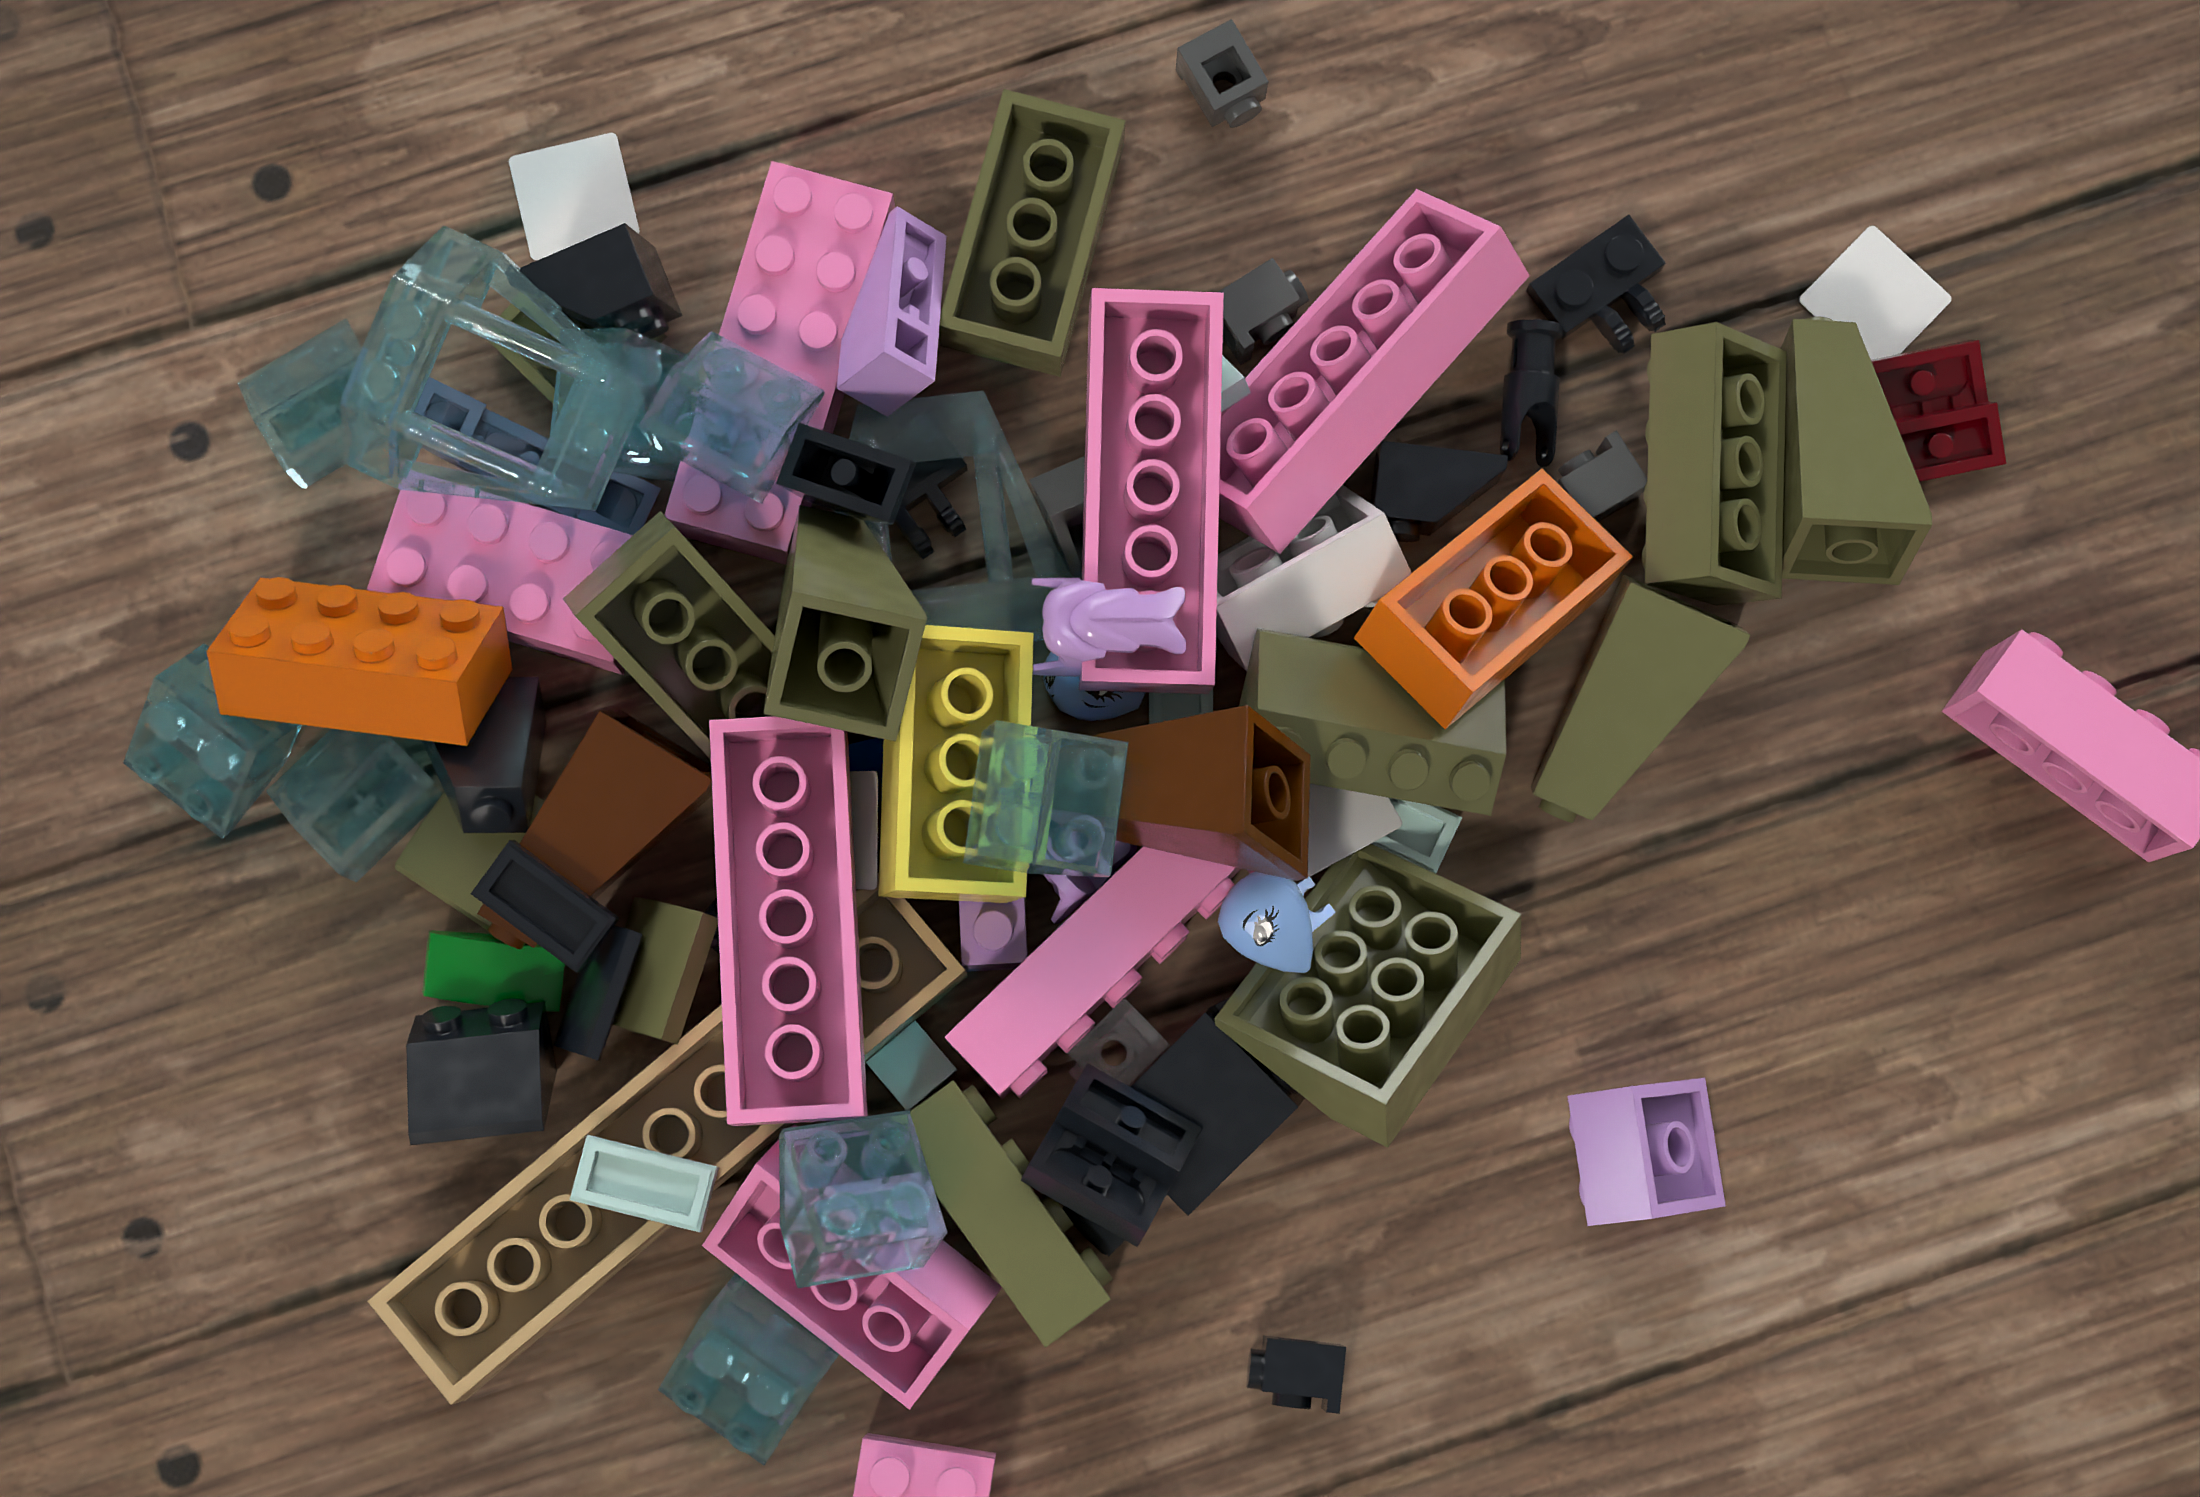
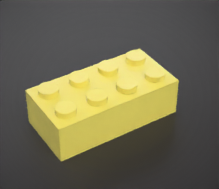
(928, 775)

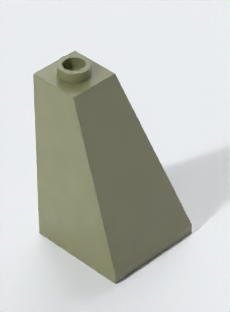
(1847, 477)
(843, 630)
(1634, 688)

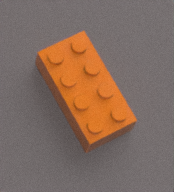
(1492, 598)
(361, 660)

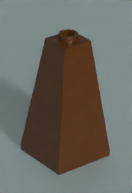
(1218, 791)
(611, 807)

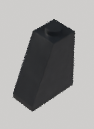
(497, 773)

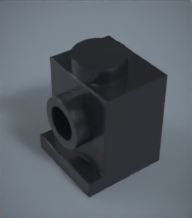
(1298, 1371)

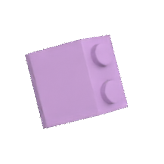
(1645, 1151)

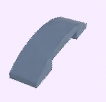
(624, 501)

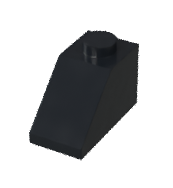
(845, 475)
(1429, 485)

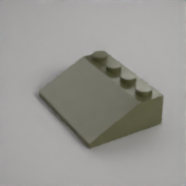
(1385, 994)

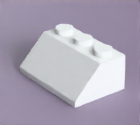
(1324, 574)

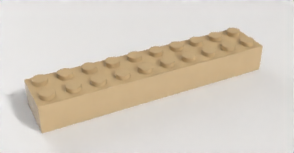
(539, 1255)

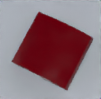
(1943, 409)

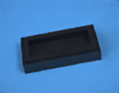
(545, 906)

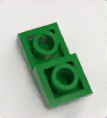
(486, 970)

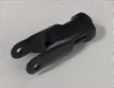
(1531, 388)

